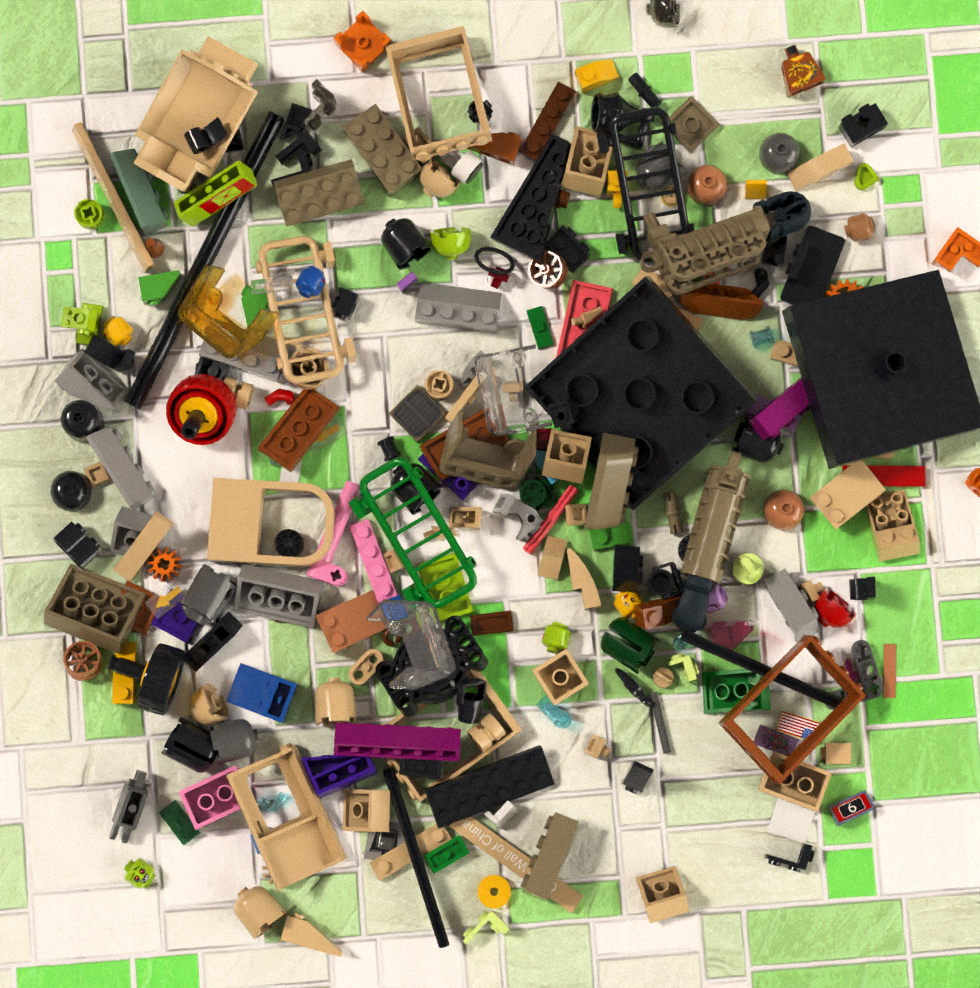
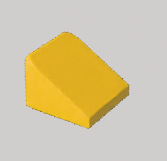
(755, 189)

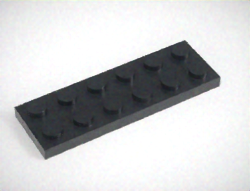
(489, 786)

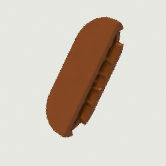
(722, 301)

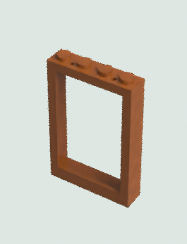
(838, 673)

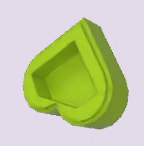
(865, 177)

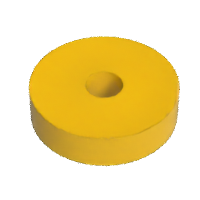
(498, 900)

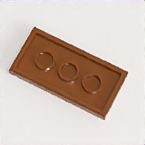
(298, 429)
(477, 430)

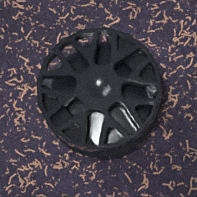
(289, 543)

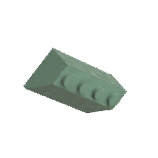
(140, 192)

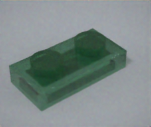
(179, 822)

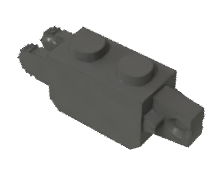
(130, 806)

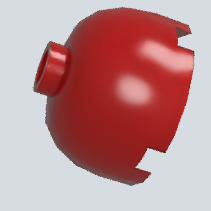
(833, 610)

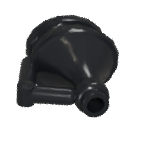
(606, 107)

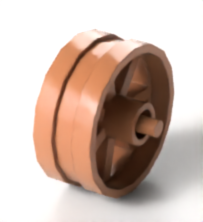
(548, 270)
(82, 660)

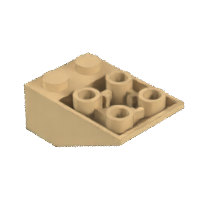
(892, 526)

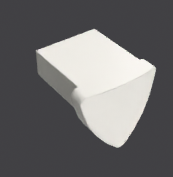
(503, 815)

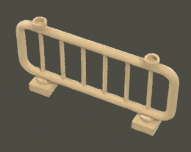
(283, 362)

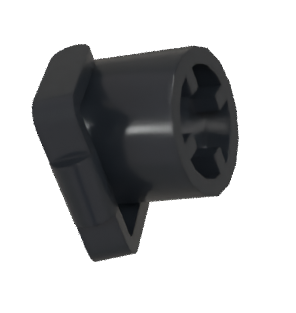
(662, 581)

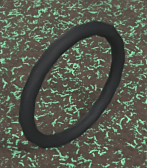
(497, 251)

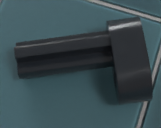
(304, 140)

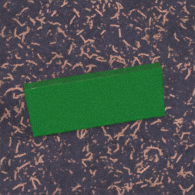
(540, 327)

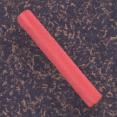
(550, 519)

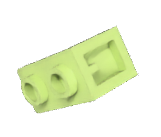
(496, 924)

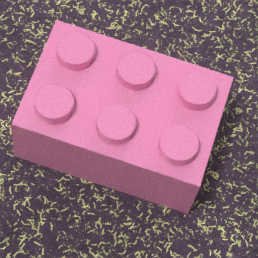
(210, 799)

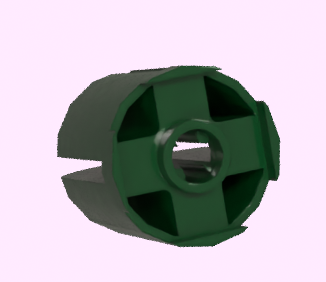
(622, 652)

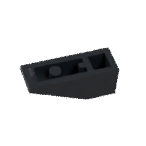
(212, 641)
(637, 777)

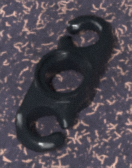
(633, 687)

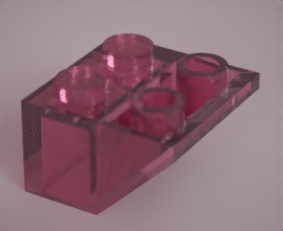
(729, 635)

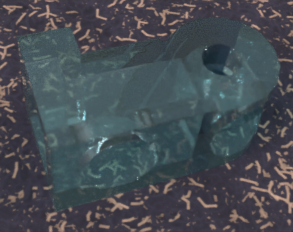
(558, 717)

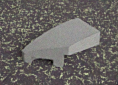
(468, 374)

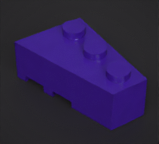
(337, 772)

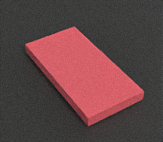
(582, 299)

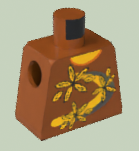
(800, 72)

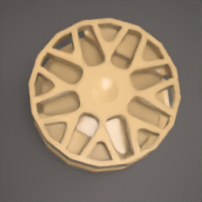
(439, 385)

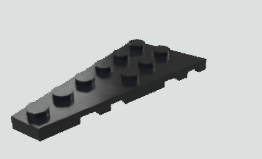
(531, 212)

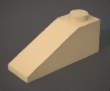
(305, 934)

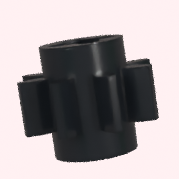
(473, 112)

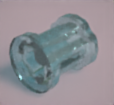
(761, 337)

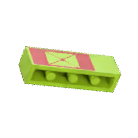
(215, 193)

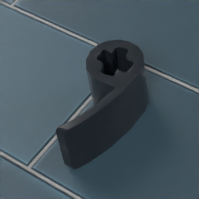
(203, 139)

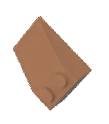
(348, 623)

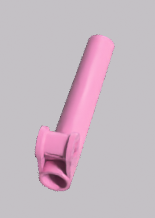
(324, 569)

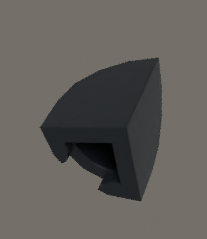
(775, 252)

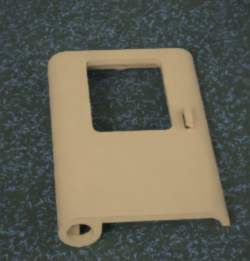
(301, 844)

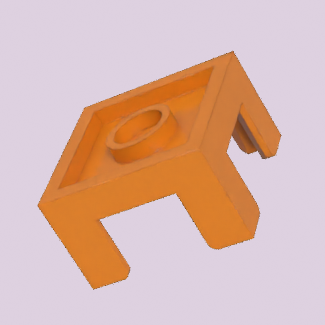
(362, 42)

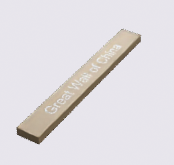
(112, 197)
(512, 858)

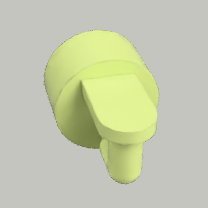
(747, 569)

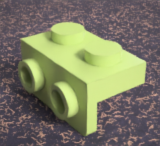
(689, 669)

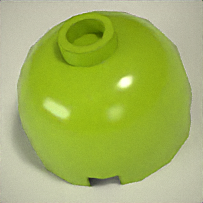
(451, 241)

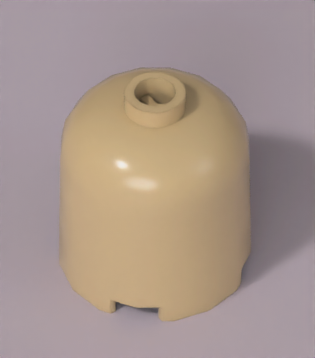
(335, 703)
(257, 910)

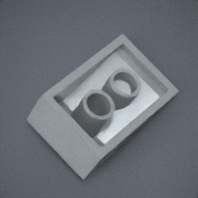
(90, 381)

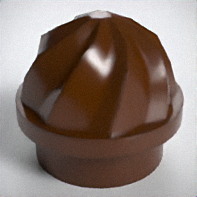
(563, 198)

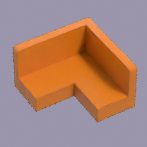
(957, 246)

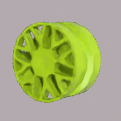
(89, 214)

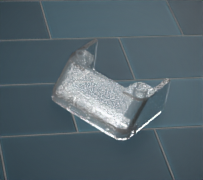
(503, 393)
(423, 639)

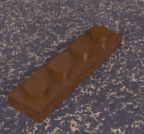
(547, 121)

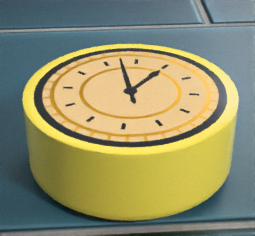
(670, 199)

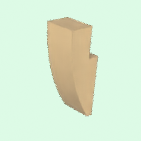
(820, 167)
(582, 581)

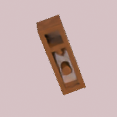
(502, 147)
(655, 612)

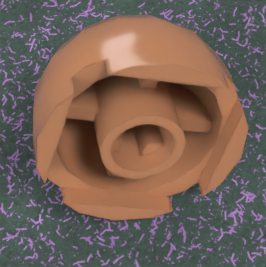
(707, 185)
(784, 510)

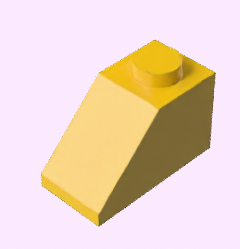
(595, 74)

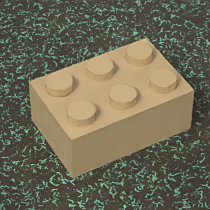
(802, 787)

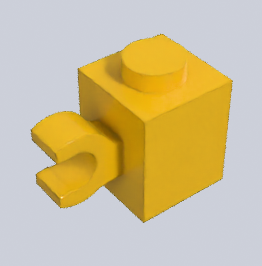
(613, 188)

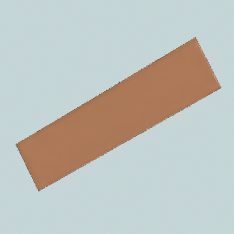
(889, 678)

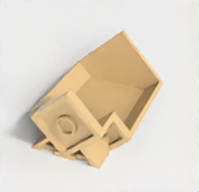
(193, 96)

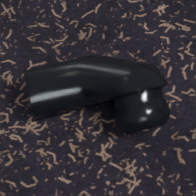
(762, 282)

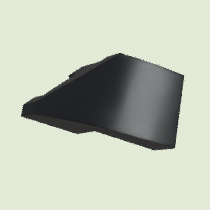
(295, 120)

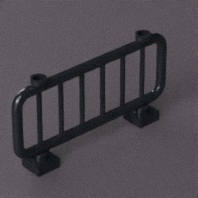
(612, 139)

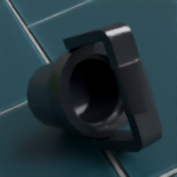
(470, 703)

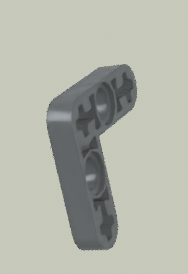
(876, 682)

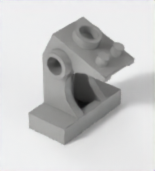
(508, 504)

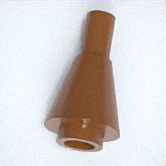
(154, 247)

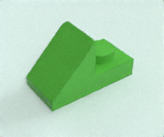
(611, 536)

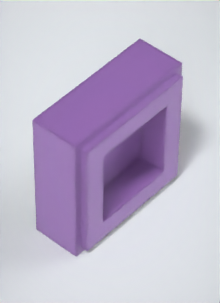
(407, 282)

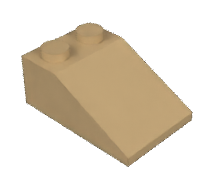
(585, 165)
(847, 493)

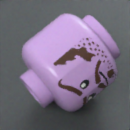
(717, 599)

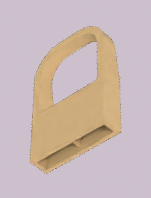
(238, 520)

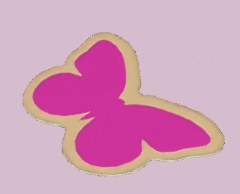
(849, 666)

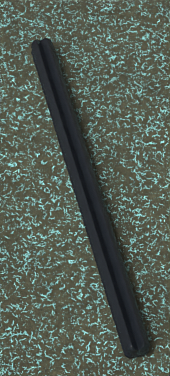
(759, 668)
(416, 858)

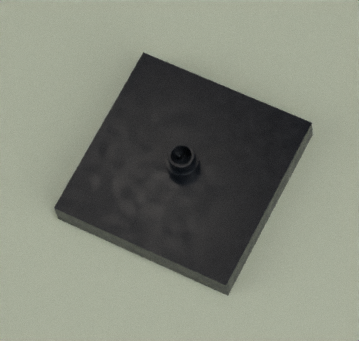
(883, 368)
(645, 379)

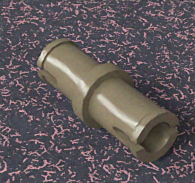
(673, 512)

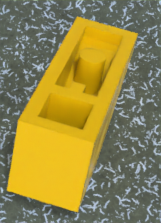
(124, 687)

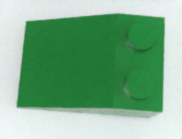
(726, 688)

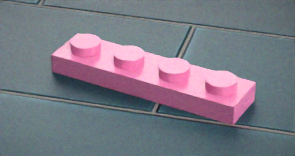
(373, 560)

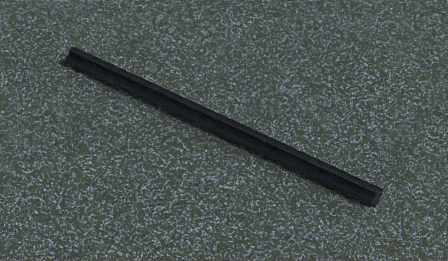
(205, 256)

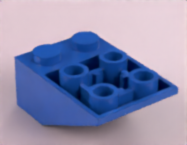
(262, 693)

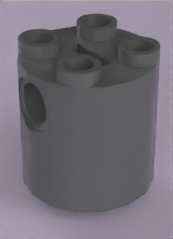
(207, 596)

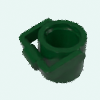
(534, 492)

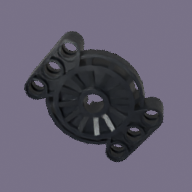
(442, 689)

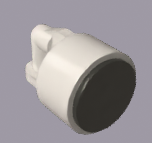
(463, 166)

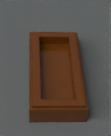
(491, 623)

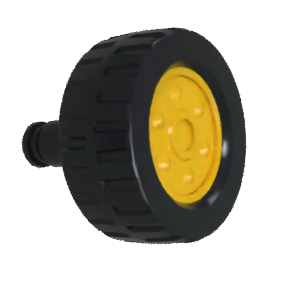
(158, 677)

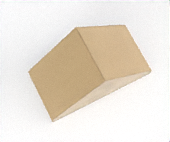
(465, 518)
(552, 557)

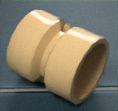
(242, 392)
(486, 732)

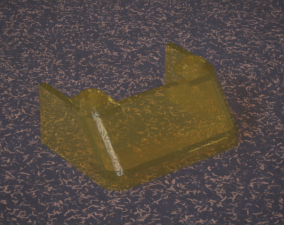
(201, 315)

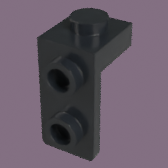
(305, 163)
(110, 355)
(806, 855)

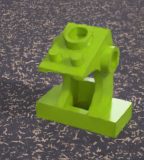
(84, 319)

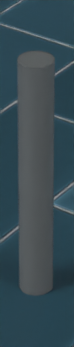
(660, 722)

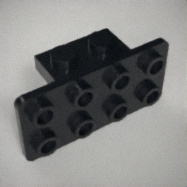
(812, 266)

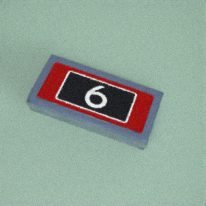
(851, 807)

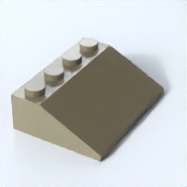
(94, 608)

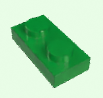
(446, 854)

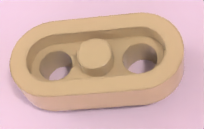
(365, 666)

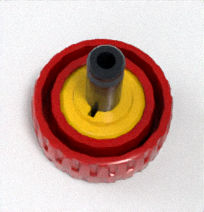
(201, 409)

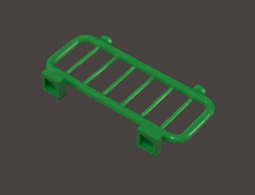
(366, 504)

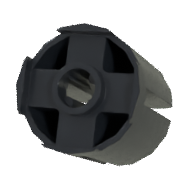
(190, 746)

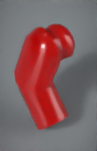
(280, 394)

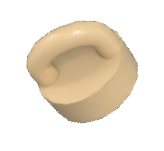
(663, 677)

